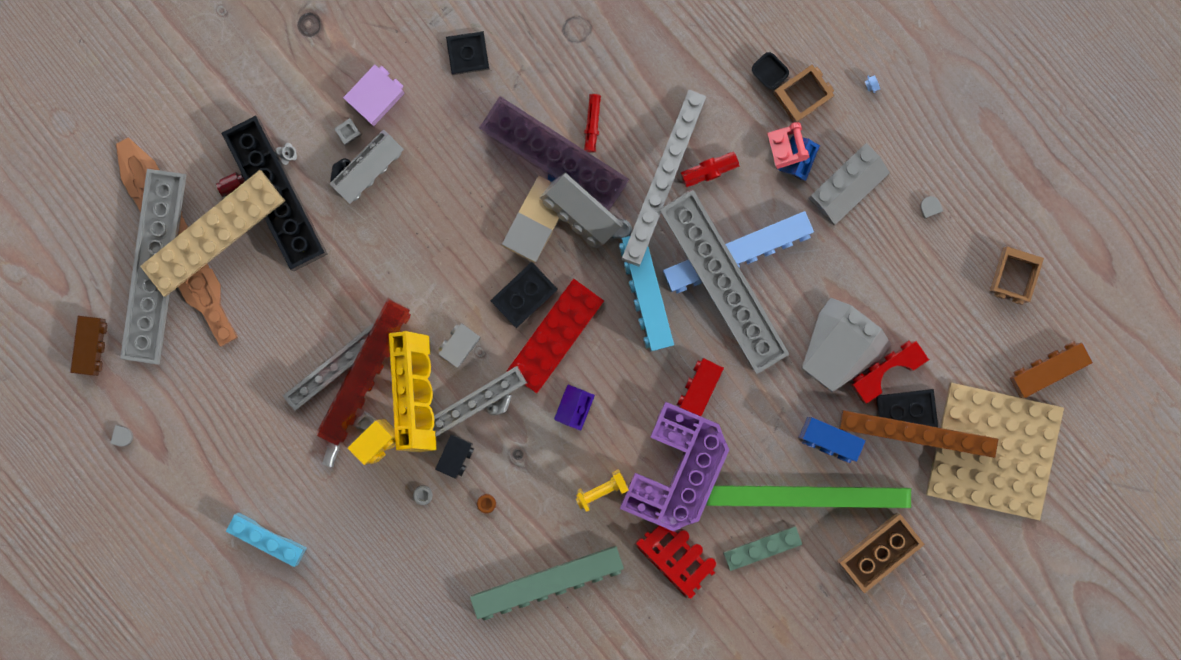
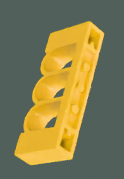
(407, 352)

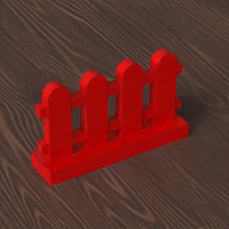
(679, 567)

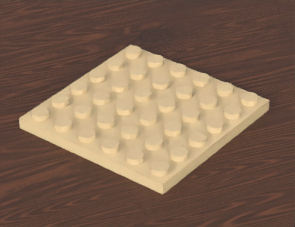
(1025, 451)

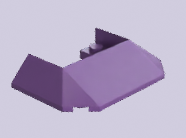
(695, 475)

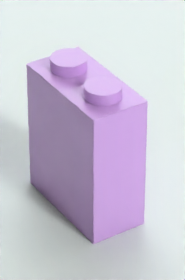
(374, 94)

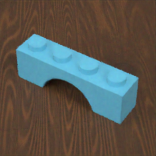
(263, 539)

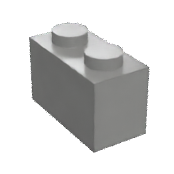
(459, 345)

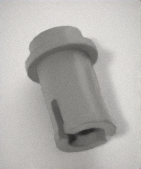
(330, 455)

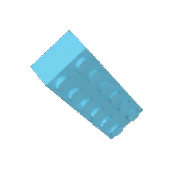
(648, 301)

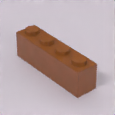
(1050, 370)

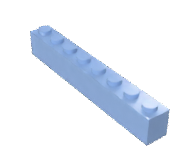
(747, 249)

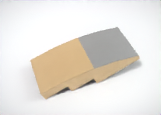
(532, 224)

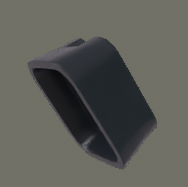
(770, 71)

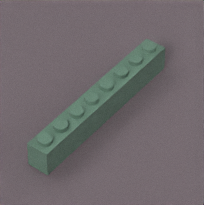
(547, 582)

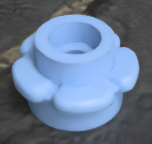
(872, 84)

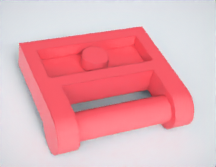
(782, 147)

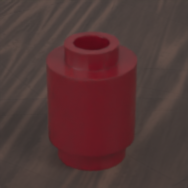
(229, 183)

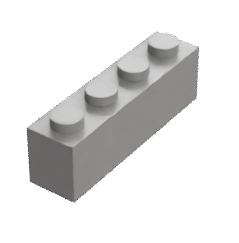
(367, 166)

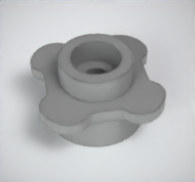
(290, 151)

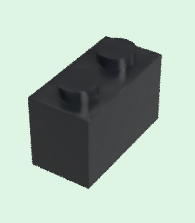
(454, 456)

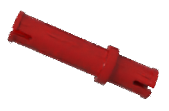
(591, 131)

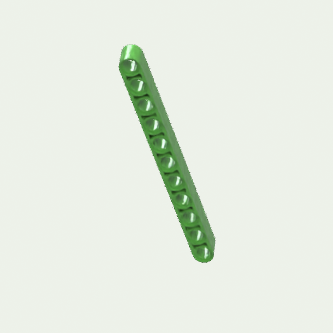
(810, 496)

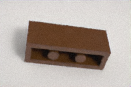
(88, 345)

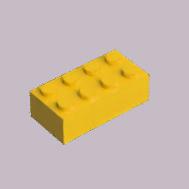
(373, 442)

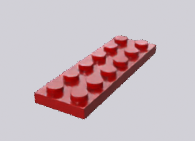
(556, 334)

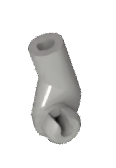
(499, 407)

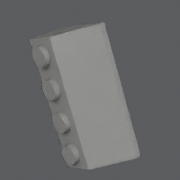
(850, 184)
(580, 211)

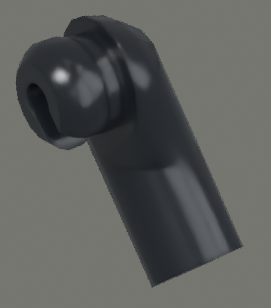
(338, 167)

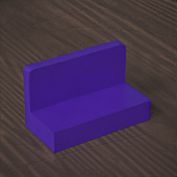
(574, 407)

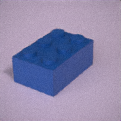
(831, 440)

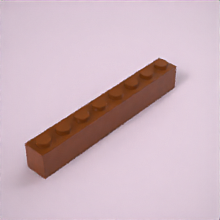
(919, 433)

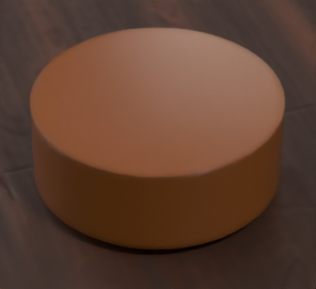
(486, 503)

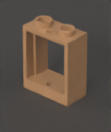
(788, 105)
(1025, 257)

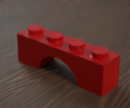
(869, 385)

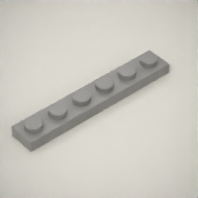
(326, 372)
(478, 400)

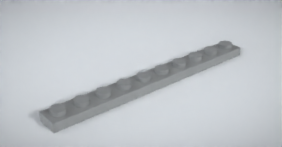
(663, 178)

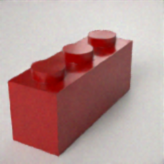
(700, 387)

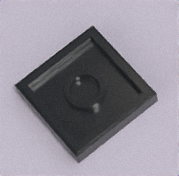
(467, 53)

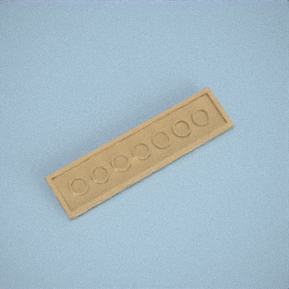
(212, 233)

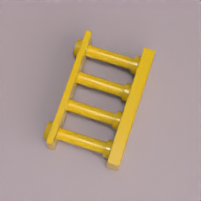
(616, 483)

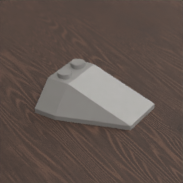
(843, 345)

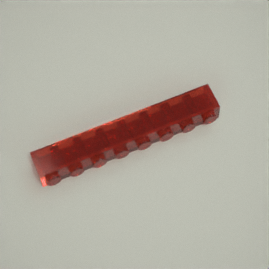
(362, 373)

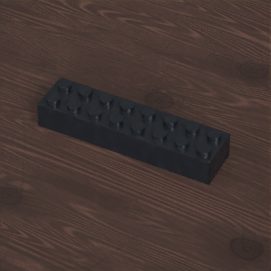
(290, 220)

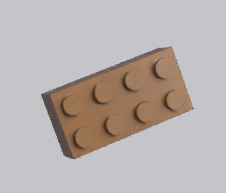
(880, 552)

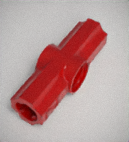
(710, 169)

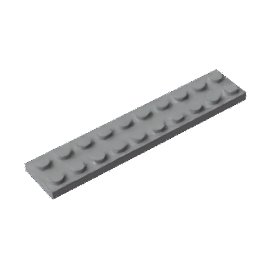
(157, 228)
(724, 281)

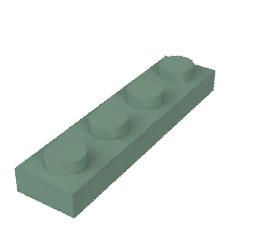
(762, 548)

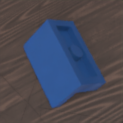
(802, 169)

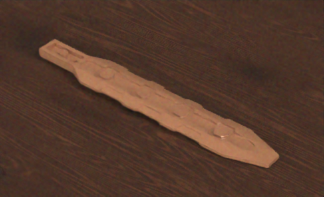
(202, 288)

